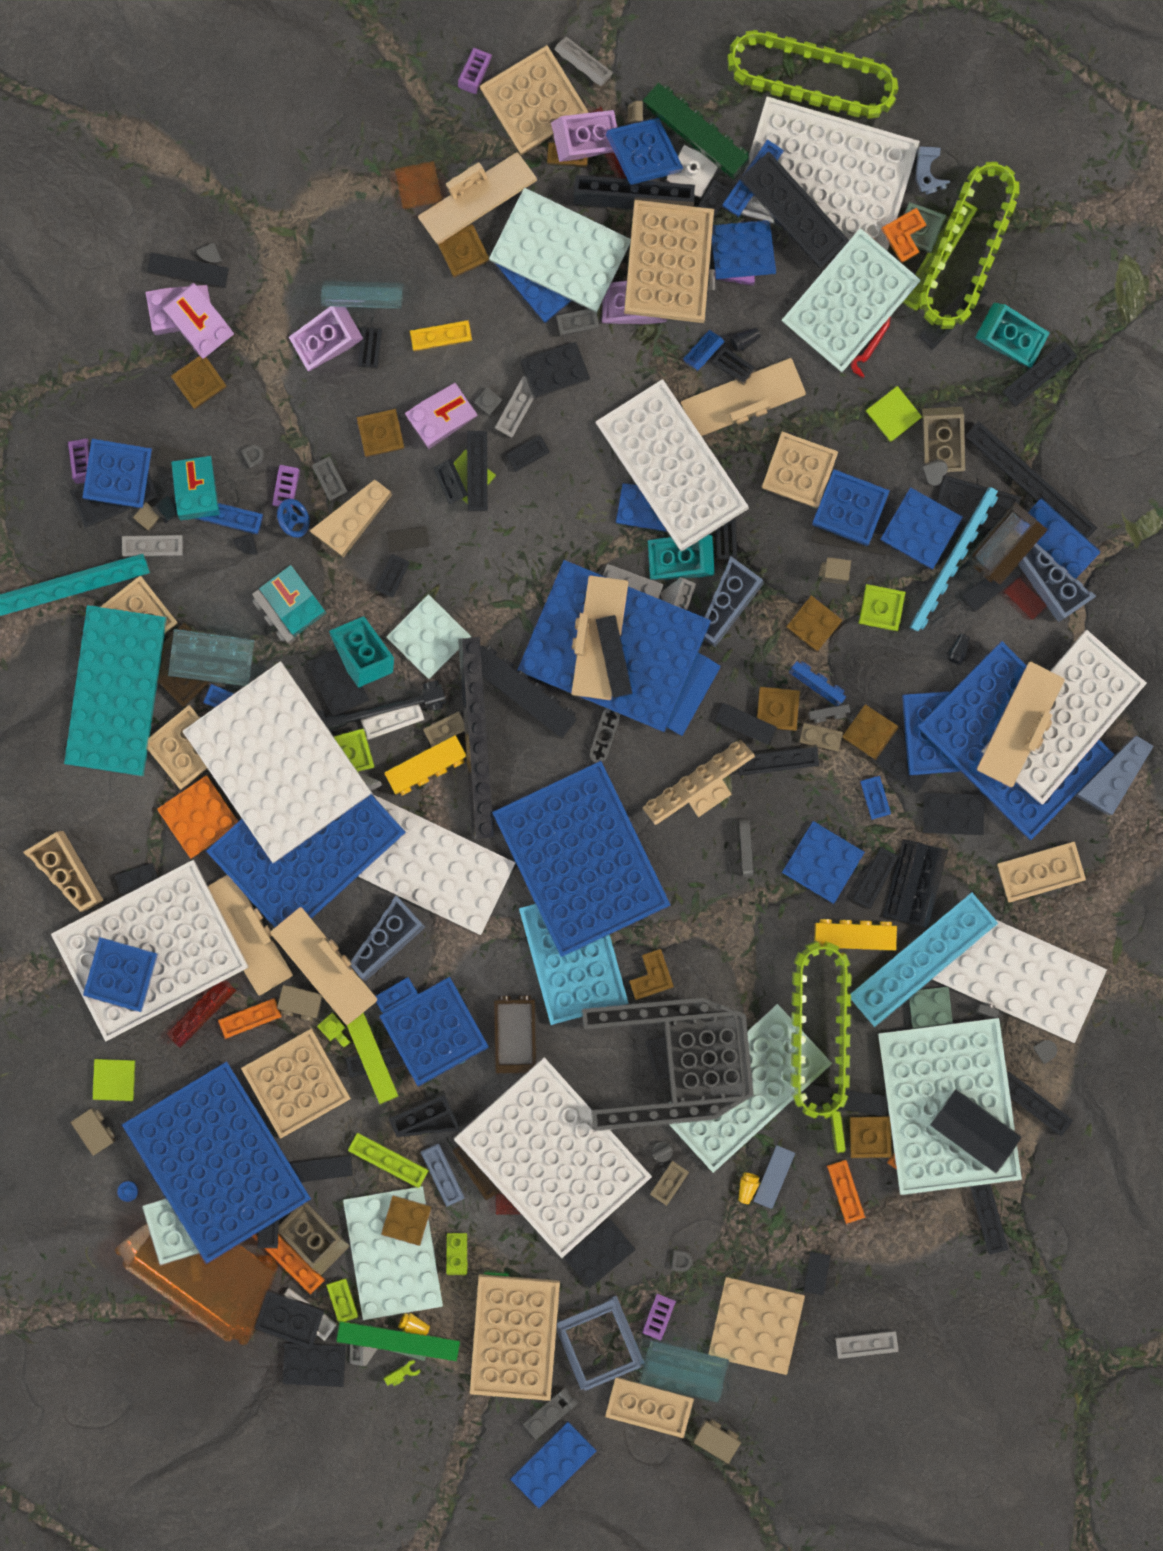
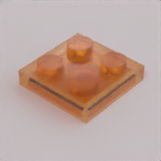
(418, 185)

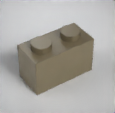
(835, 570)
(300, 1001)
(94, 1131)
(716, 1440)

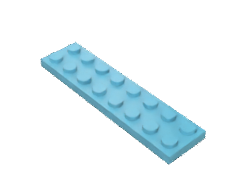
(923, 959)

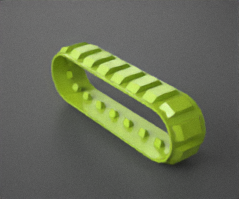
(810, 50)
(1006, 175)
(843, 1038)

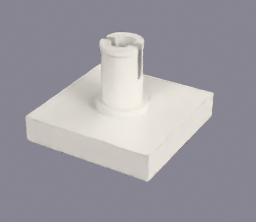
(696, 171)

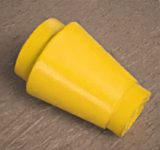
(748, 1187)
(412, 1324)

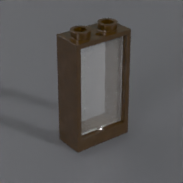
(1006, 544)
(514, 1034)

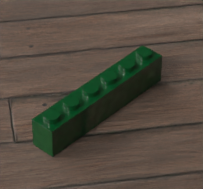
(696, 130)

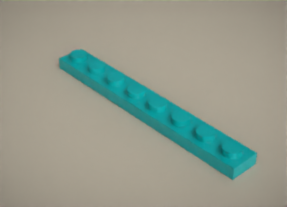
(73, 584)

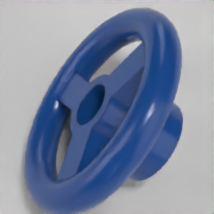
(290, 518)

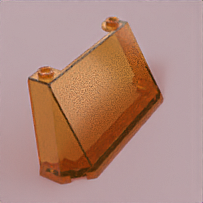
(219, 1294)

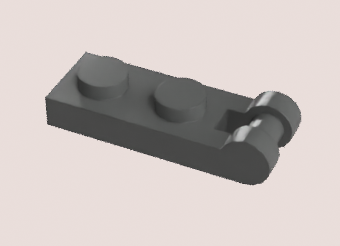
(550, 1413)

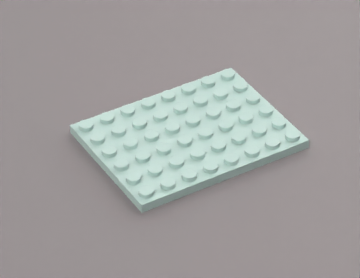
(920, 1076)

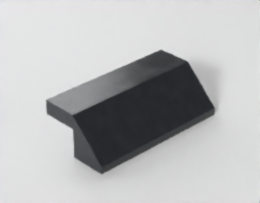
(915, 883)
(976, 1131)

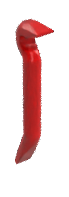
(870, 348)

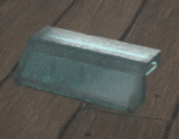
(362, 294)
(211, 657)
(684, 1371)

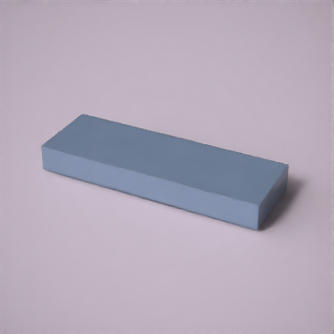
(442, 1175)
(774, 1176)

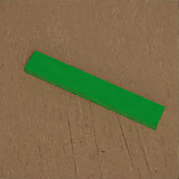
(398, 1341)

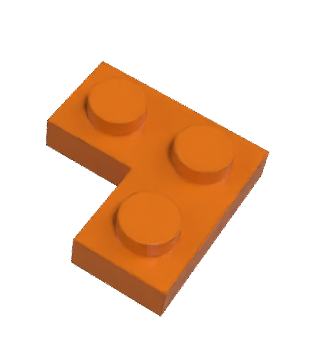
(899, 233)

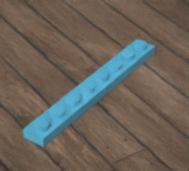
(958, 552)

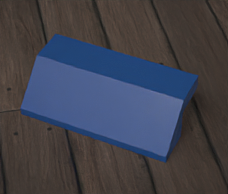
(694, 690)

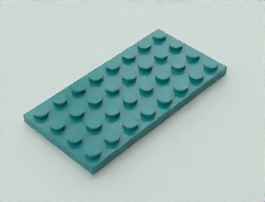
(115, 690)

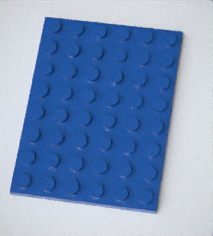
(655, 637)
(966, 724)
(581, 859)
(313, 870)
(216, 1162)

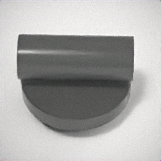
(662, 1151)

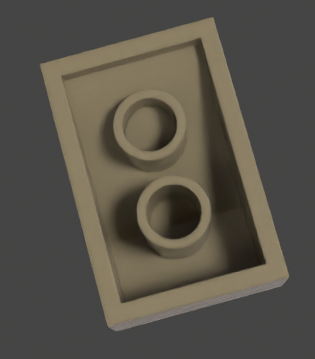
(944, 436)
(312, 1238)

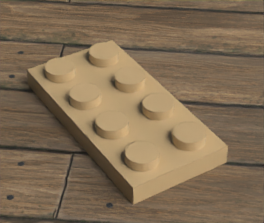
(1041, 872)
(649, 1407)

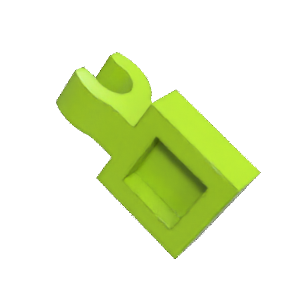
(333, 1028)
(397, 1375)

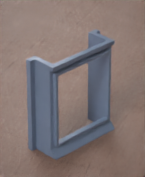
(611, 1305)

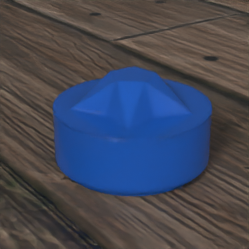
(128, 1191)

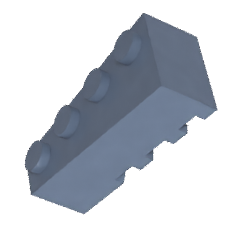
(1054, 583)
(730, 599)
(1112, 781)
(389, 936)

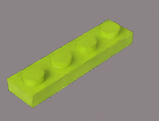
(388, 1160)

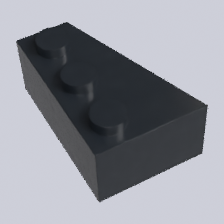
(425, 1116)

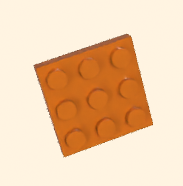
(198, 816)

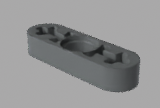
(595, 747)
(745, 846)

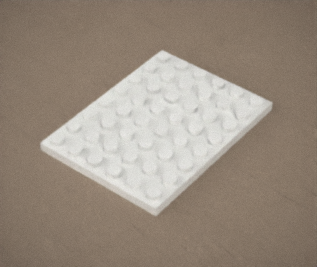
(842, 165)
(277, 762)
(165, 917)
(549, 1160)

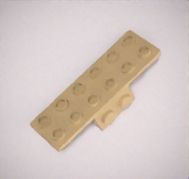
(475, 195)
(738, 402)
(603, 599)
(1021, 724)
(701, 788)
(254, 939)
(324, 965)

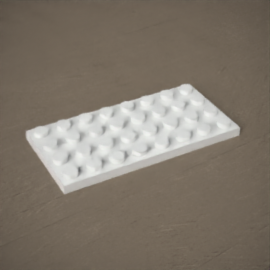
(672, 465)
(1089, 701)
(440, 871)
(1027, 980)

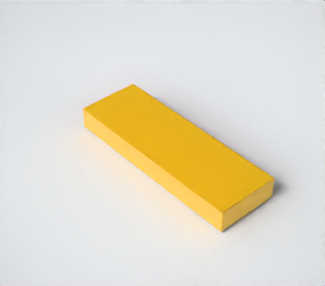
(440, 335)

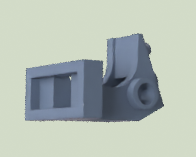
(925, 156)

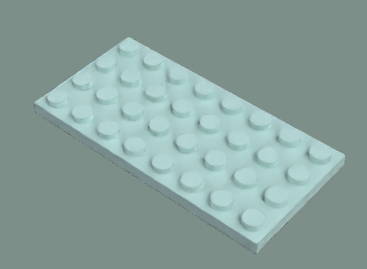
(771, 1077)

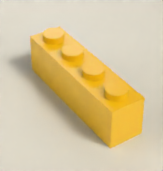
(426, 764)
(857, 936)

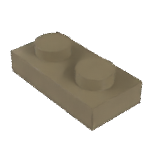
(445, 729)
(820, 736)
(669, 1183)

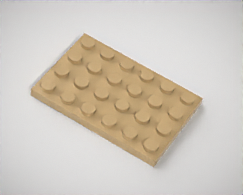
(669, 261)
(514, 1337)

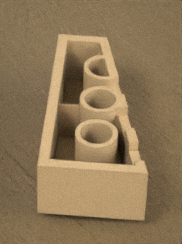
(350, 520)
(64, 868)

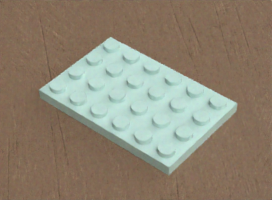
(560, 250)
(851, 300)
(389, 1272)

